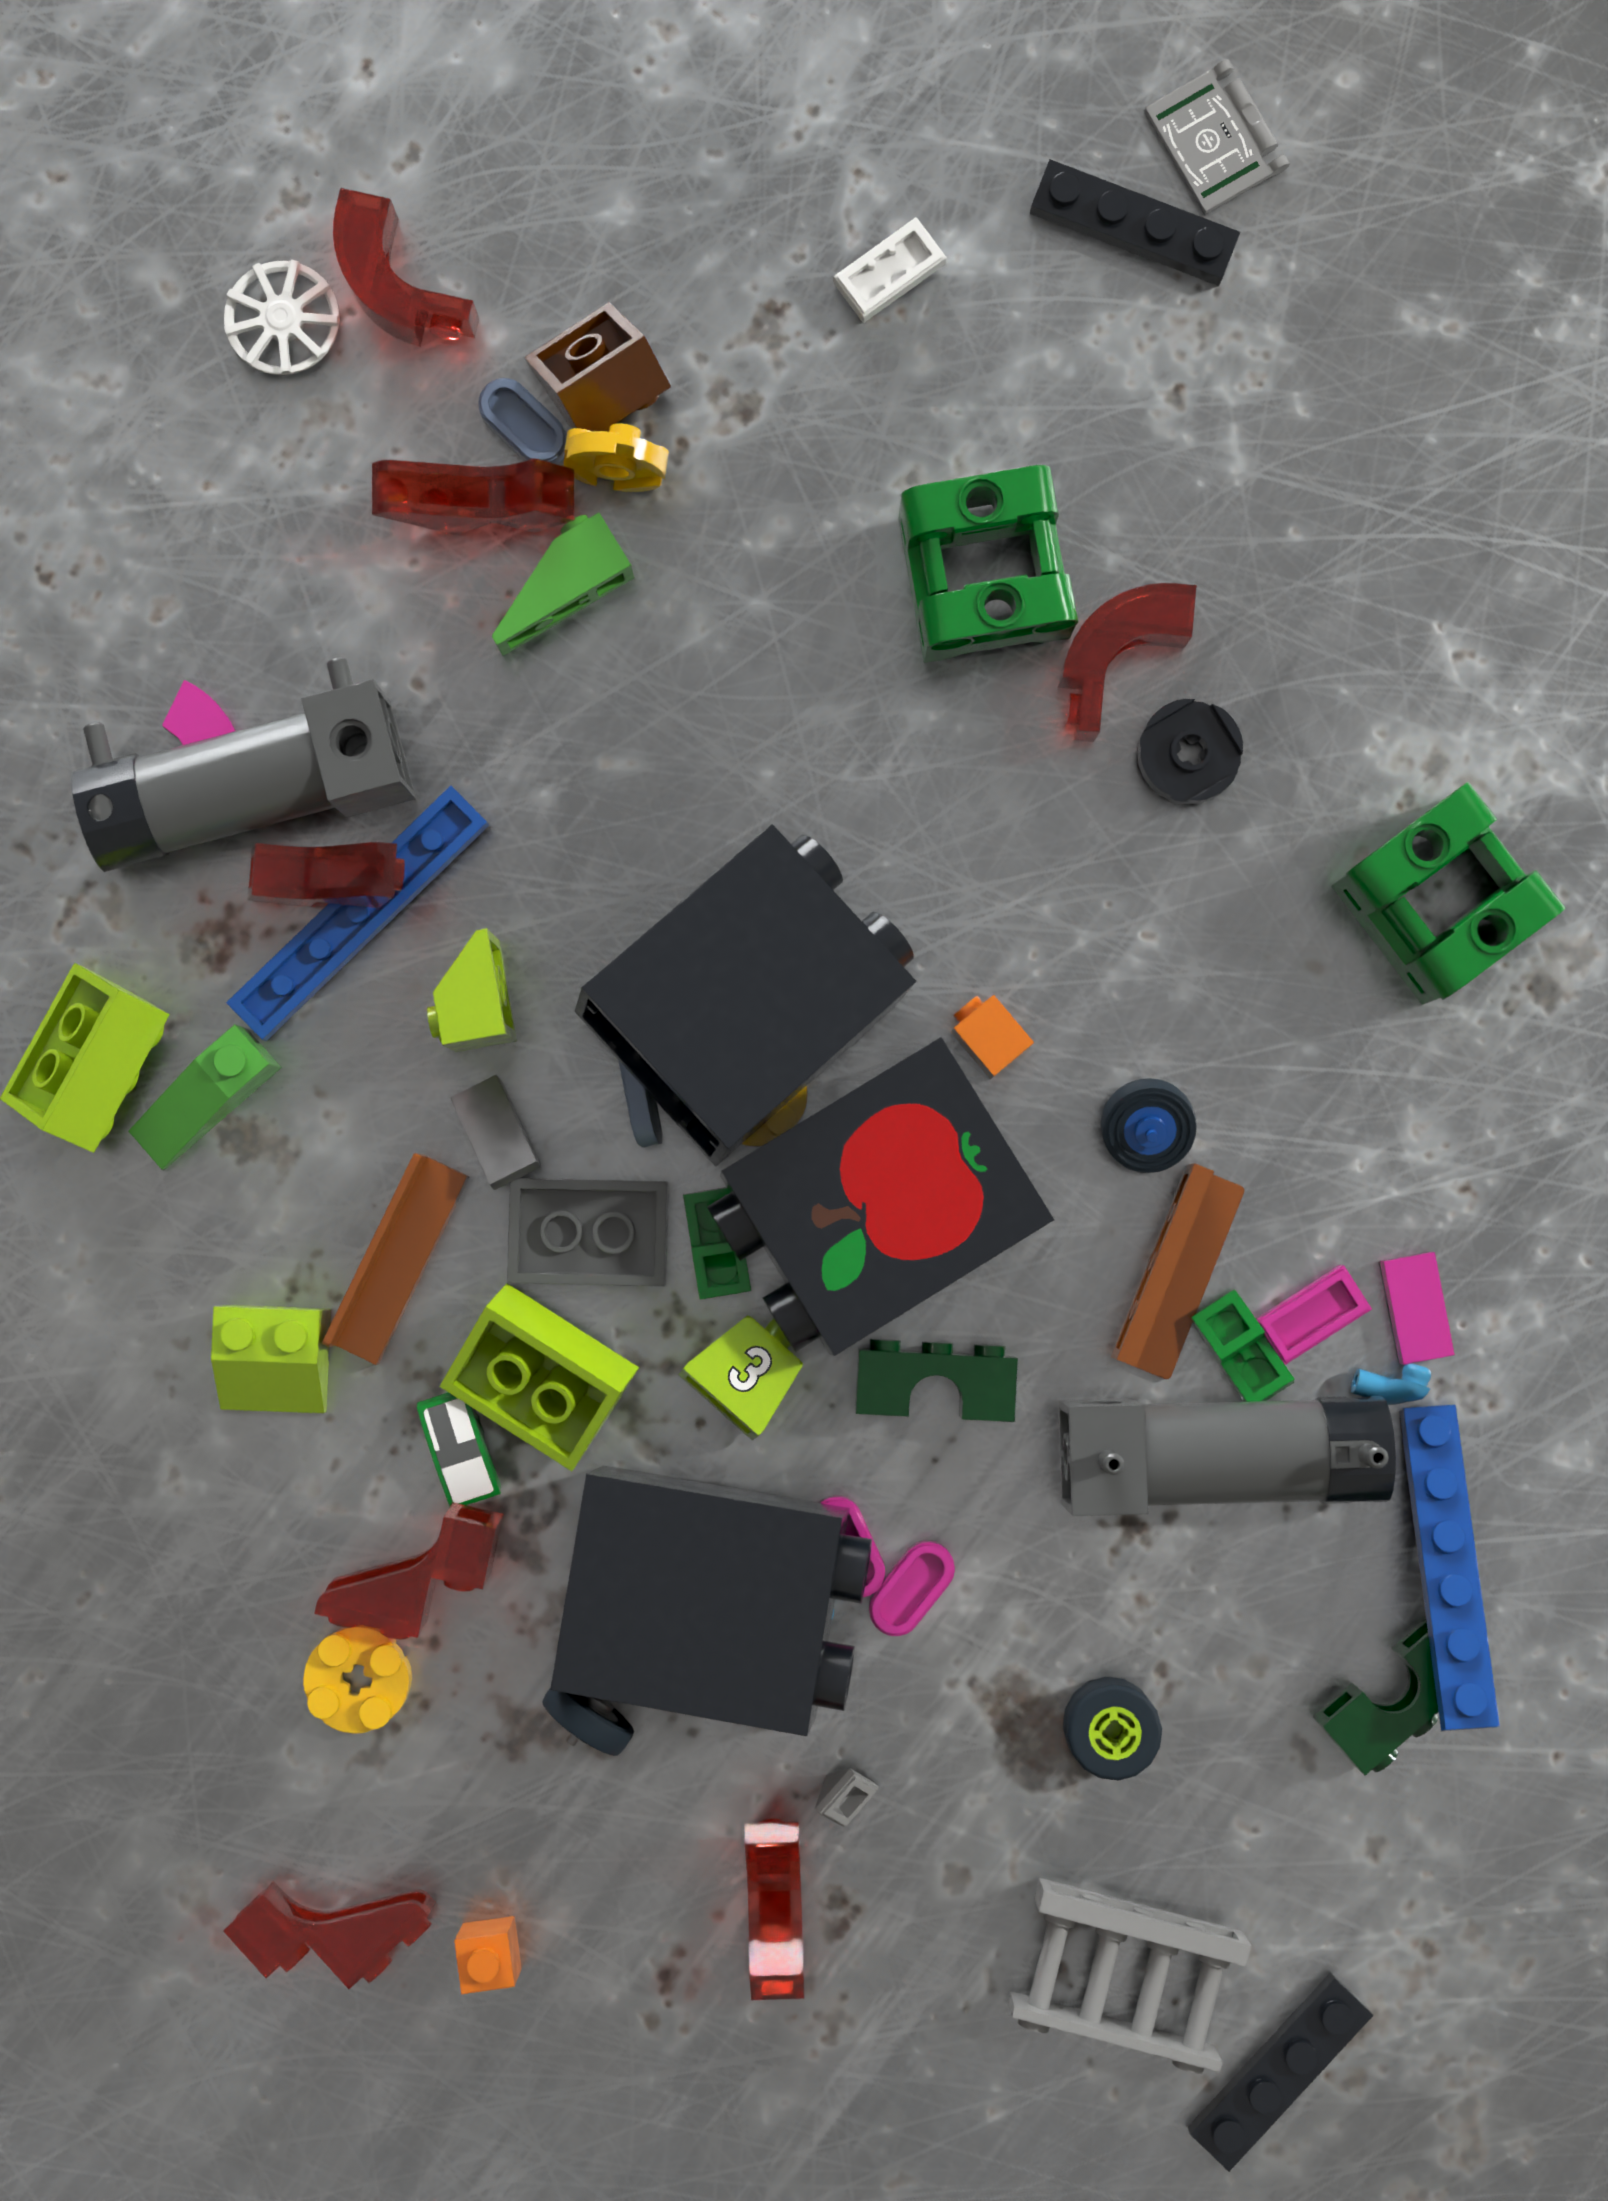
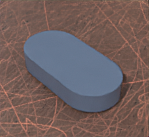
(522, 421)
(642, 1111)

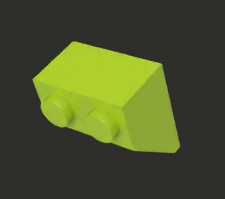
(473, 998)
(270, 1358)

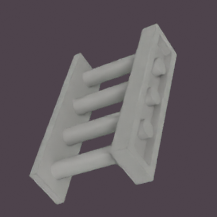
(1165, 1936)

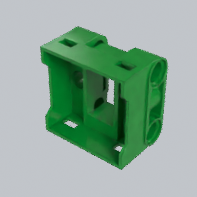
(938, 518)
(1446, 962)

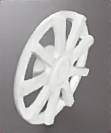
(280, 316)

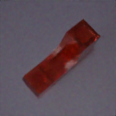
(363, 245)
(1138, 617)
(774, 1910)

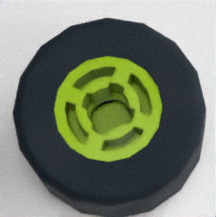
(1103, 1710)

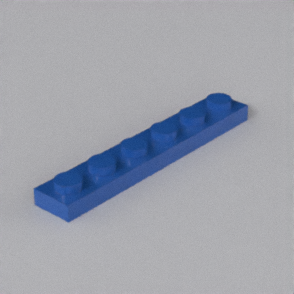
(344, 930)
(1449, 1569)

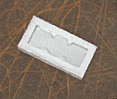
(889, 270)

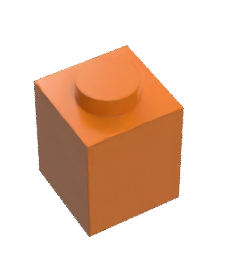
(990, 1034)
(488, 1955)

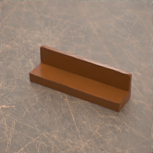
(396, 1258)
(1178, 1271)

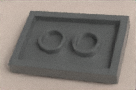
(587, 1232)

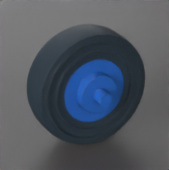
(1148, 1125)

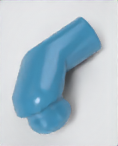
(1395, 1391)

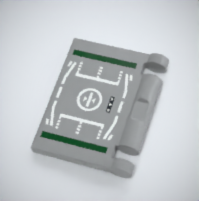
(1215, 137)

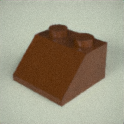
(599, 370)

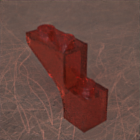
(463, 497)
(328, 874)
(400, 1593)
(347, 1939)

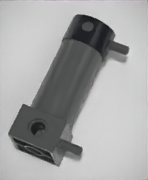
(244, 779)
(1141, 1455)

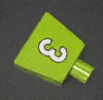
(745, 1373)

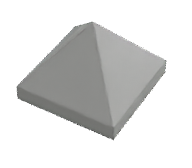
(844, 1795)

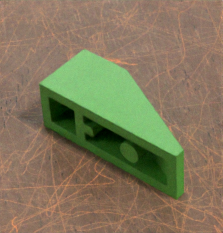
(570, 576)
(204, 1095)

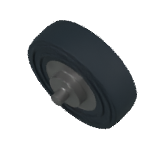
(590, 1721)

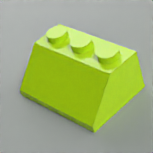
(84, 1058)
(538, 1376)

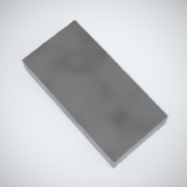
(495, 1132)

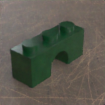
(983, 1379)
(1373, 1731)

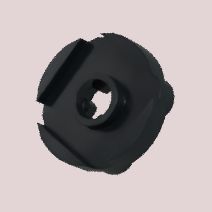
(1195, 722)

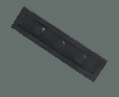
(1134, 222)
(1279, 2072)

